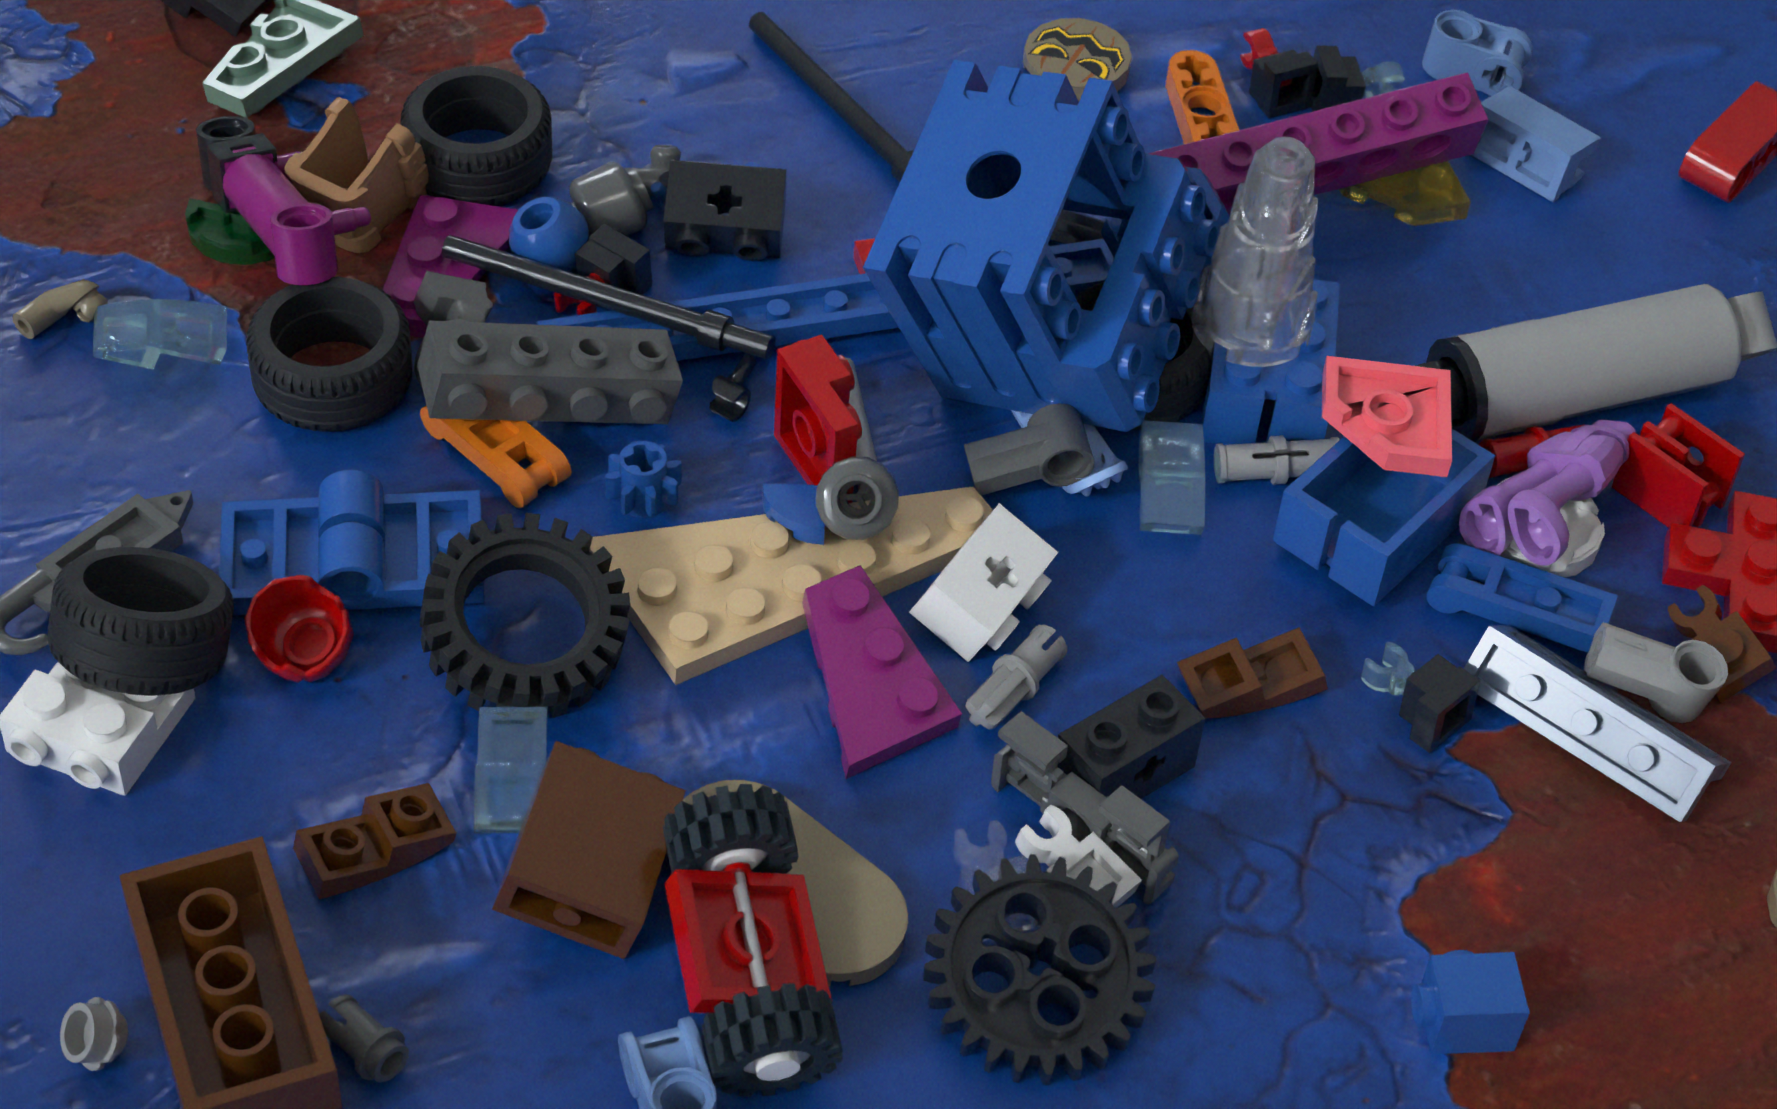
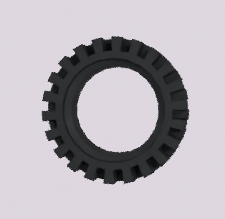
(537, 550)

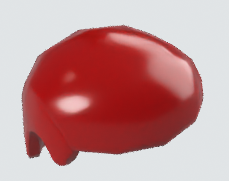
(298, 628)

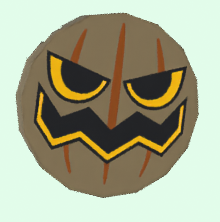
(1080, 51)

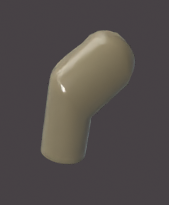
(55, 304)

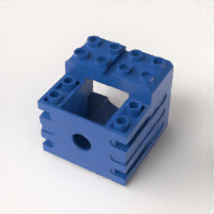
(972, 262)

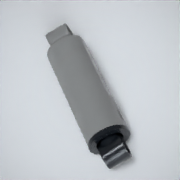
(1599, 358)

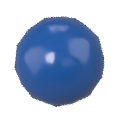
(548, 232)

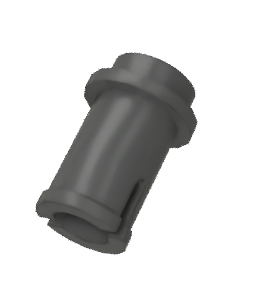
(375, 1049)

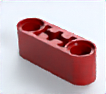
(1735, 145)

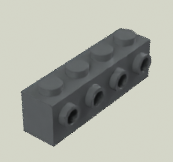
(548, 373)

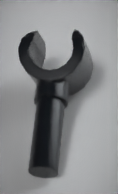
(731, 396)

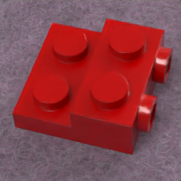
(814, 409)

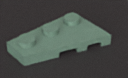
(280, 54)

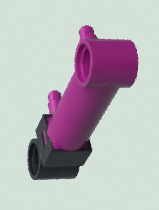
(251, 179)

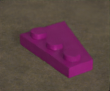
(423, 242)
(874, 674)

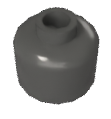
(612, 198)
(833, 497)

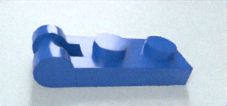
(1519, 596)

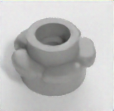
(93, 1033)

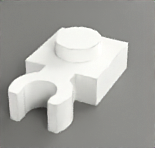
(1078, 855)

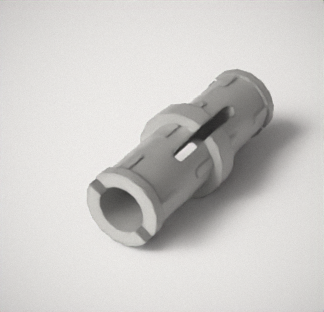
(1268, 460)

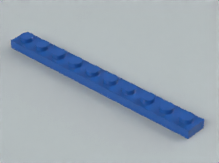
(823, 306)

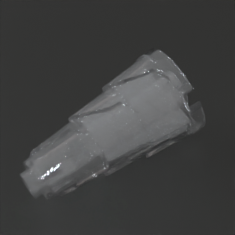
(1262, 270)

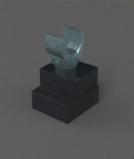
(1342, 81)
(1435, 697)

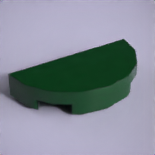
(224, 235)

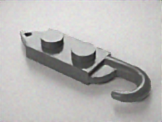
(135, 523)

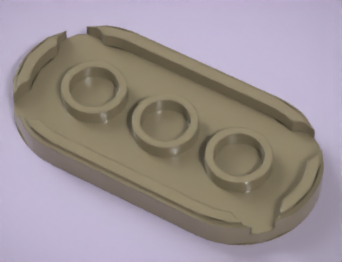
(852, 901)

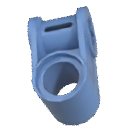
(1476, 46)
(668, 1068)

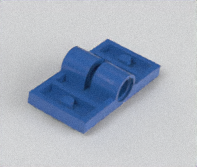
(348, 539)

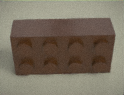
(229, 983)

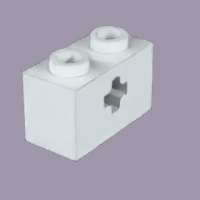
(984, 584)

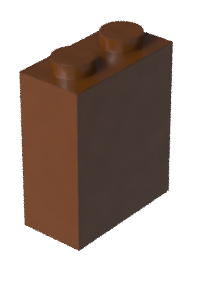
(589, 850)

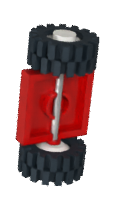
(749, 942)

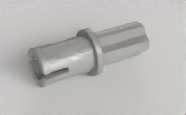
(1015, 678)

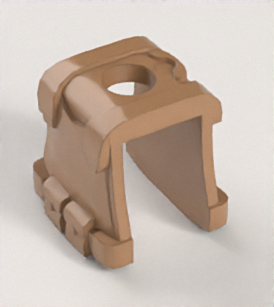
(338, 174)

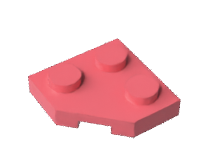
(1391, 412)

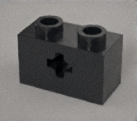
(704, 190)
(1135, 741)

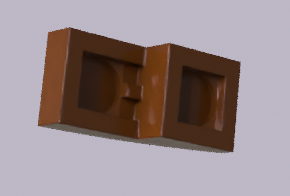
(1265, 676)

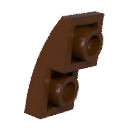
(387, 838)

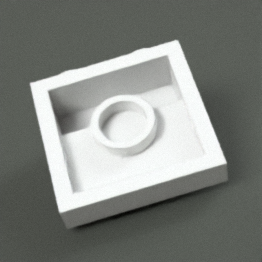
(88, 730)

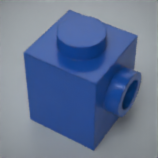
(1471, 1002)

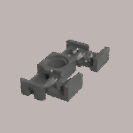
(1120, 821)

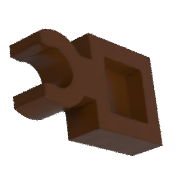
(1732, 637)

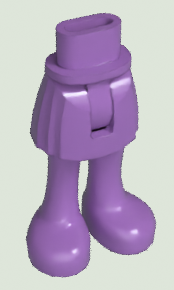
(1529, 504)

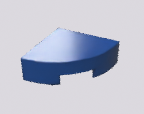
(795, 509)

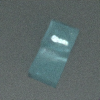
(143, 329)
(1172, 477)
(508, 765)

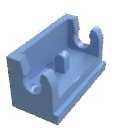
(1533, 143)

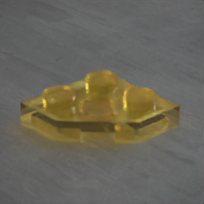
(1418, 195)

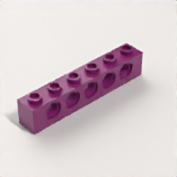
(1354, 139)

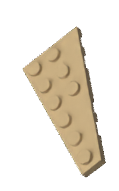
(740, 582)

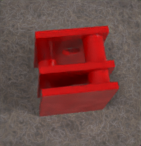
(1668, 479)

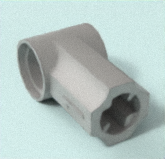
(1673, 679)

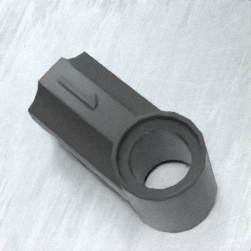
(1047, 449)

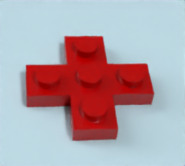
(1732, 563)

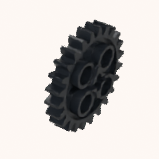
(1009, 1021)

